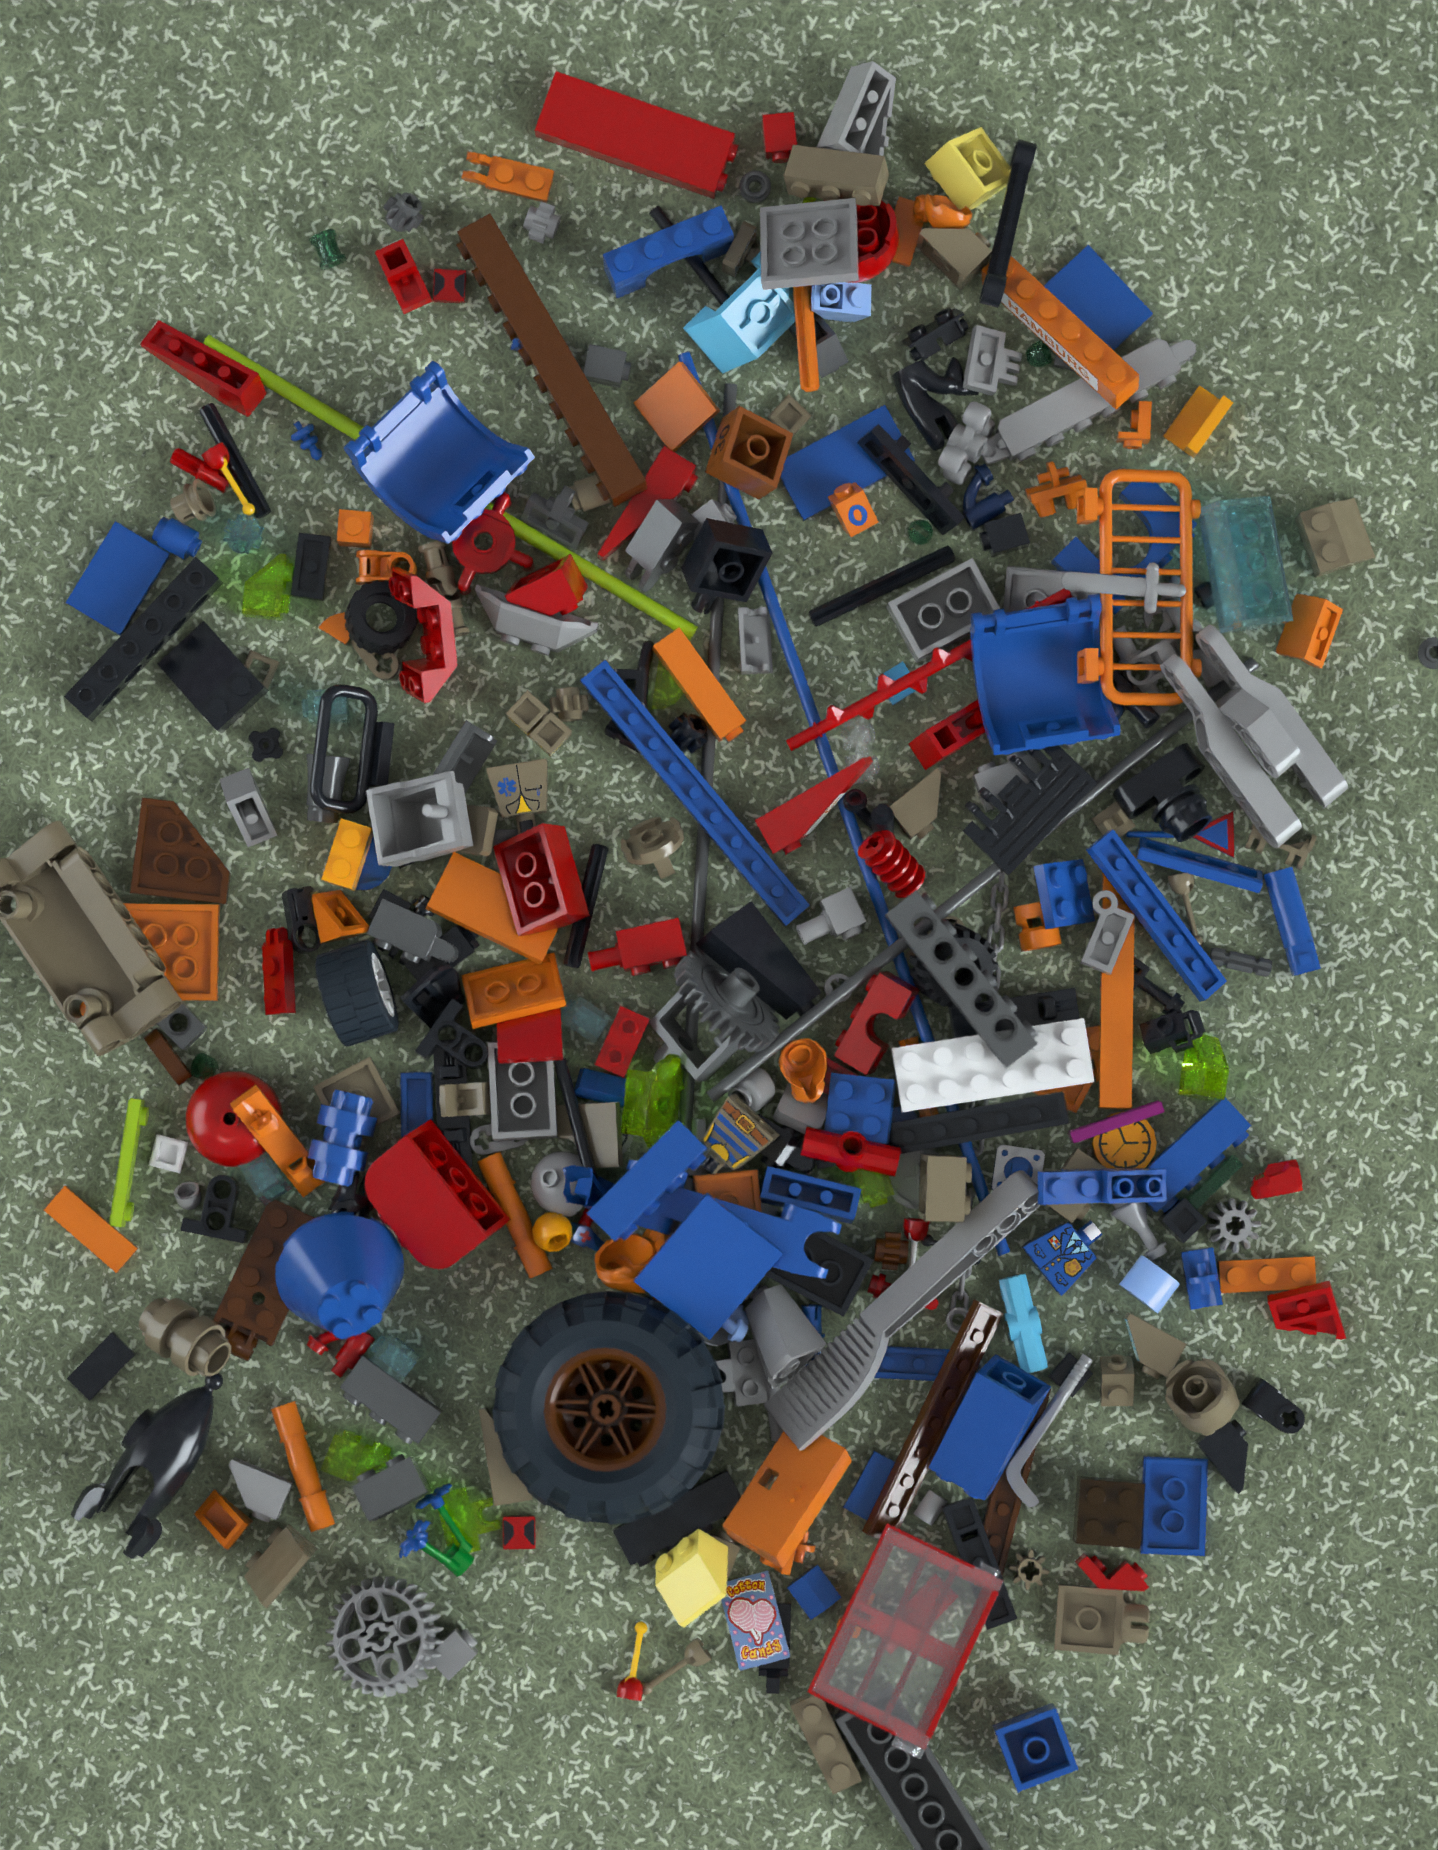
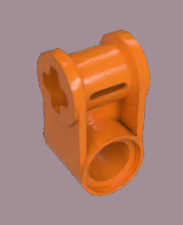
(377, 565)

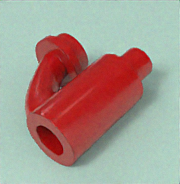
(348, 1355)

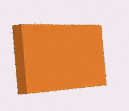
(478, 901)

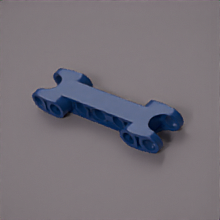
(786, 1232)

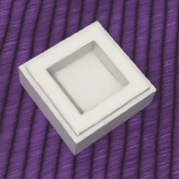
(168, 1153)

